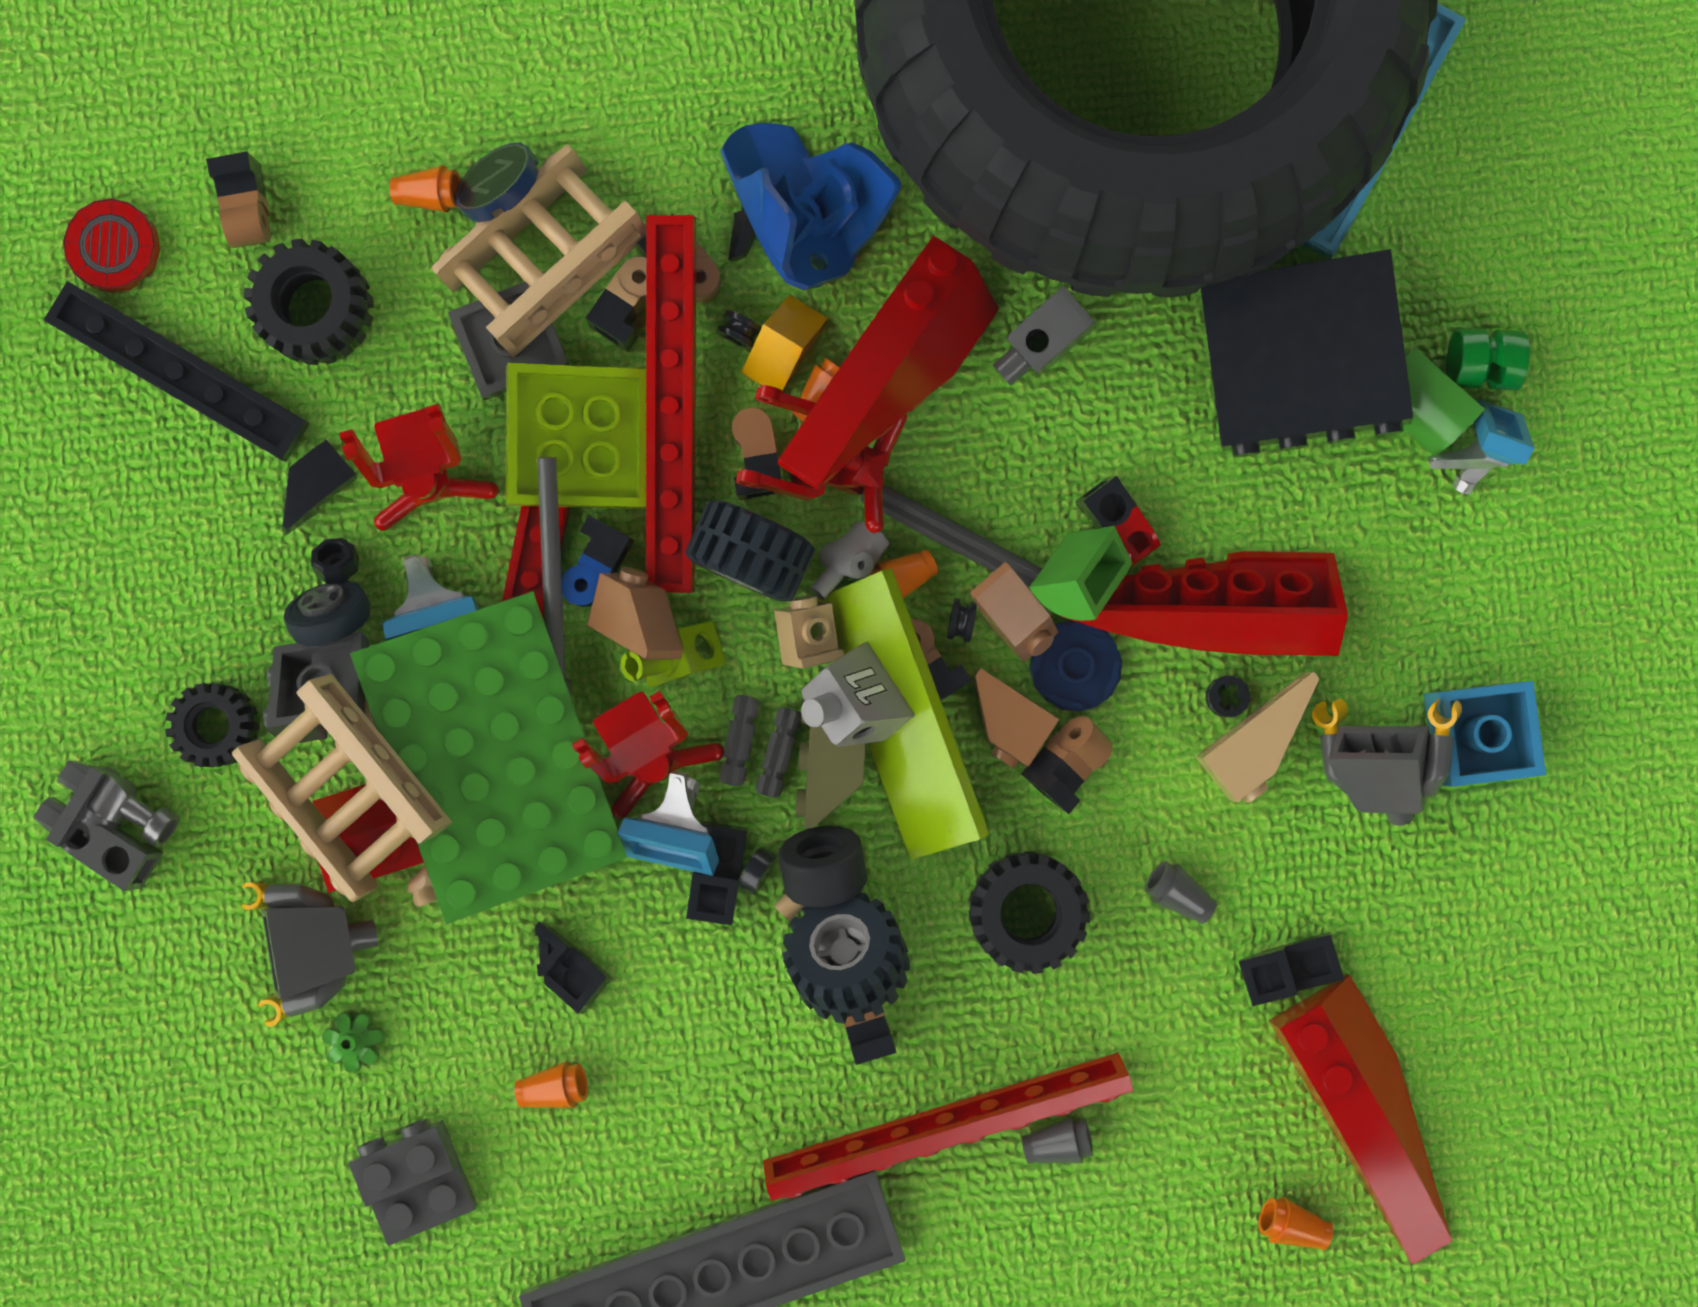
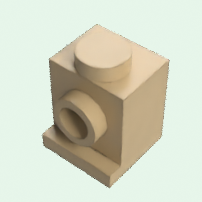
(794, 635)

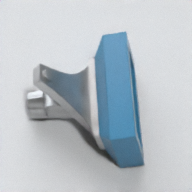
(1499, 442)
(426, 601)
(671, 832)

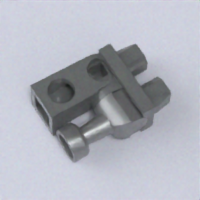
(91, 824)

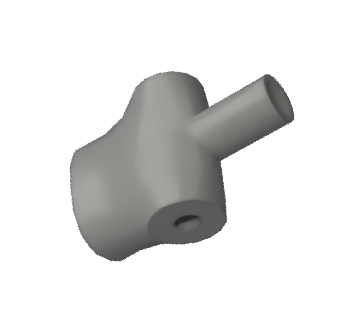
(849, 556)

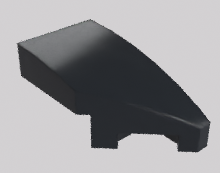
(313, 482)
(568, 970)

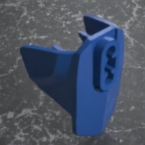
(806, 205)

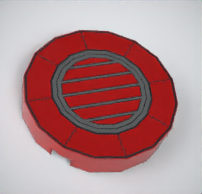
(111, 245)

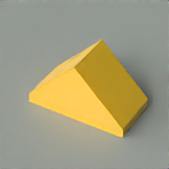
(783, 343)

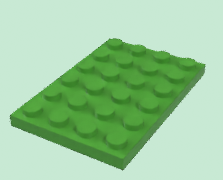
(491, 738)

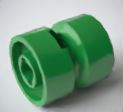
(1493, 359)

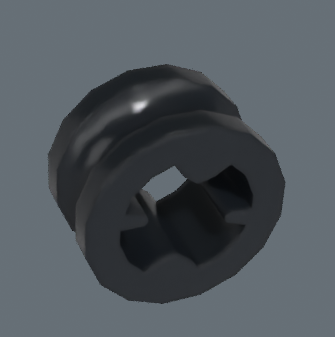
(739, 329)
(961, 620)
(1241, 693)

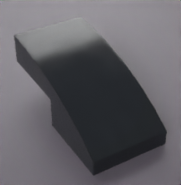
(715, 896)
(1291, 968)

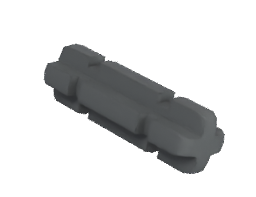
(739, 740)
(779, 752)

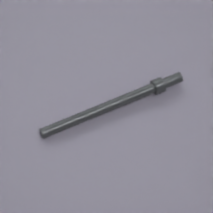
(551, 558)

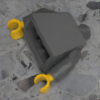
(1386, 765)
(306, 946)

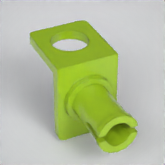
(666, 670)

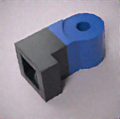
(602, 555)

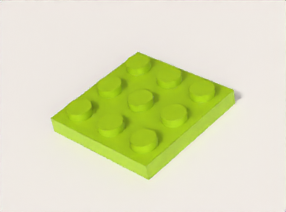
(588, 422)

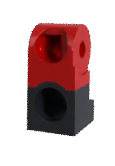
(1112, 506)

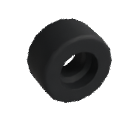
(822, 866)

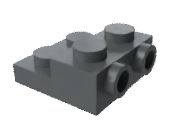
(296, 665)
(412, 1180)

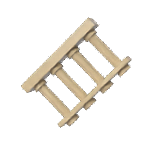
(566, 280)
(373, 756)

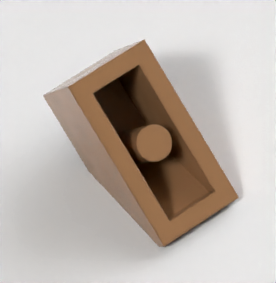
(1014, 613)
(635, 615)
(1011, 720)

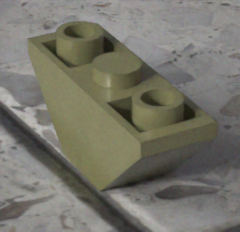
(831, 775)

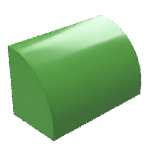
(1438, 405)
(1082, 573)

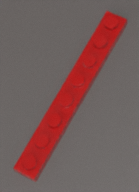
(670, 399)
(946, 1126)

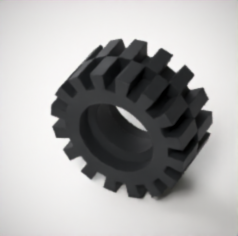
(185, 718)

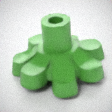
(360, 1038)

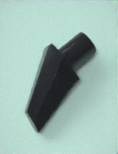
(742, 236)

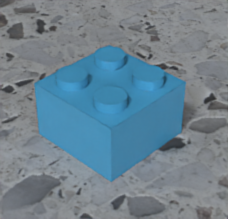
(1494, 735)

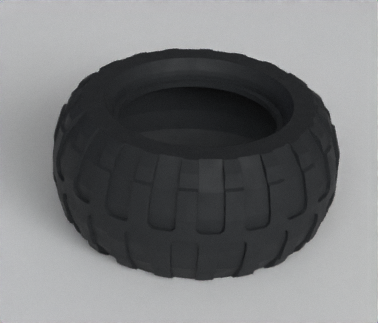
(1131, 207)

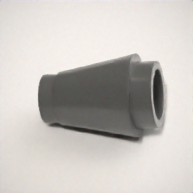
(1179, 892)
(1059, 1143)

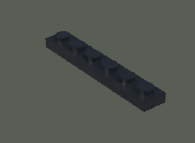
(176, 371)

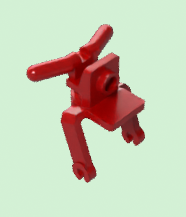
(415, 456)
(858, 476)
(641, 747)

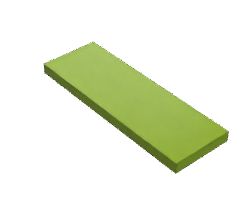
(921, 759)

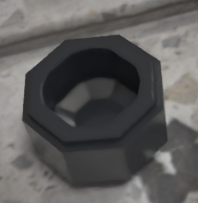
(334, 560)

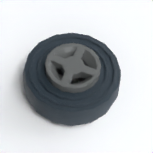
(327, 613)

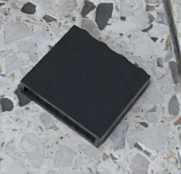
(1307, 354)

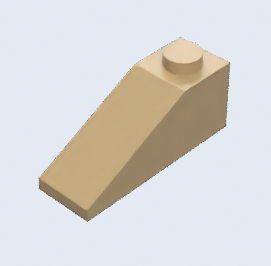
(1257, 744)

